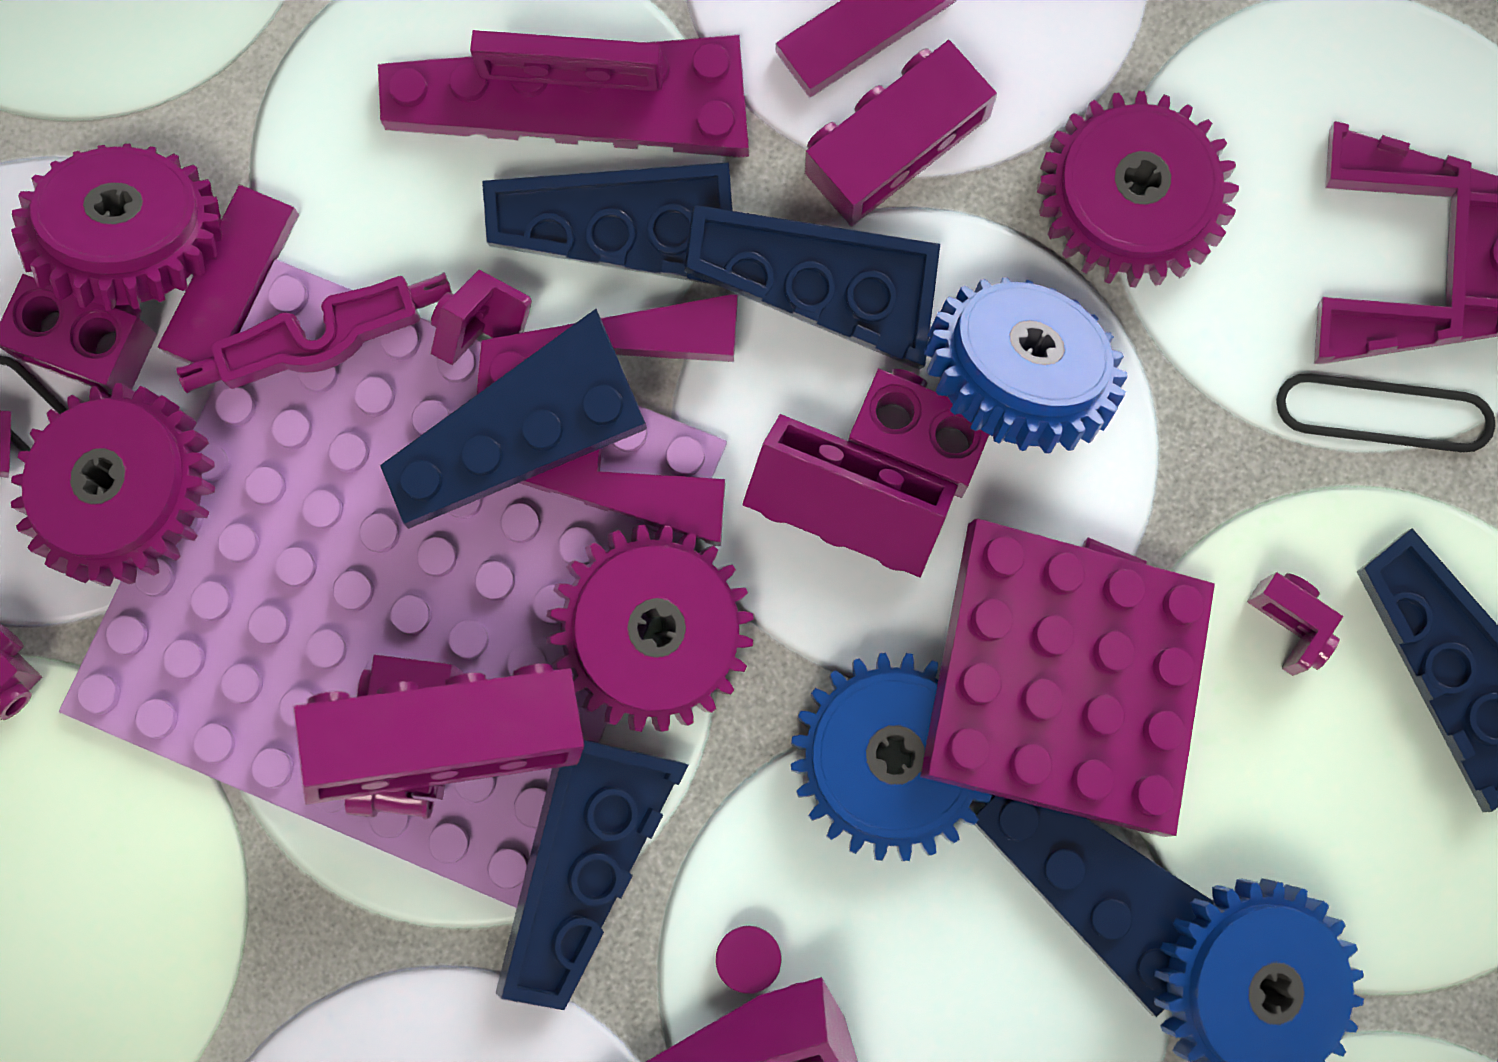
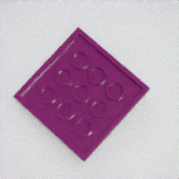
(1069, 679)

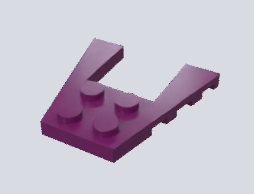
(1372, 328)
(678, 331)

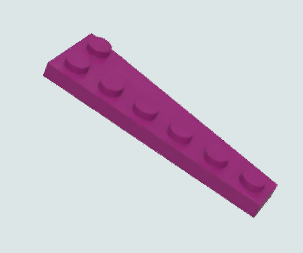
(693, 113)

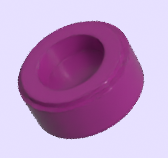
(748, 959)

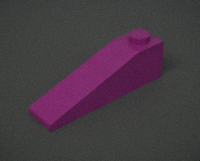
(776, 1026)

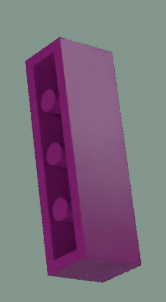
(437, 733)

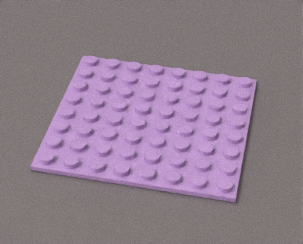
(317, 574)

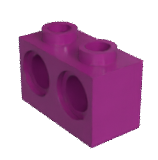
(73, 341)
(917, 441)

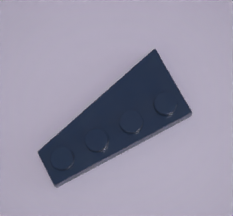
(608, 217)
(832, 277)
(527, 422)
(1447, 650)
(579, 865)
(1097, 886)

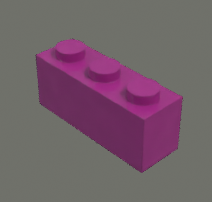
(898, 131)
(849, 495)

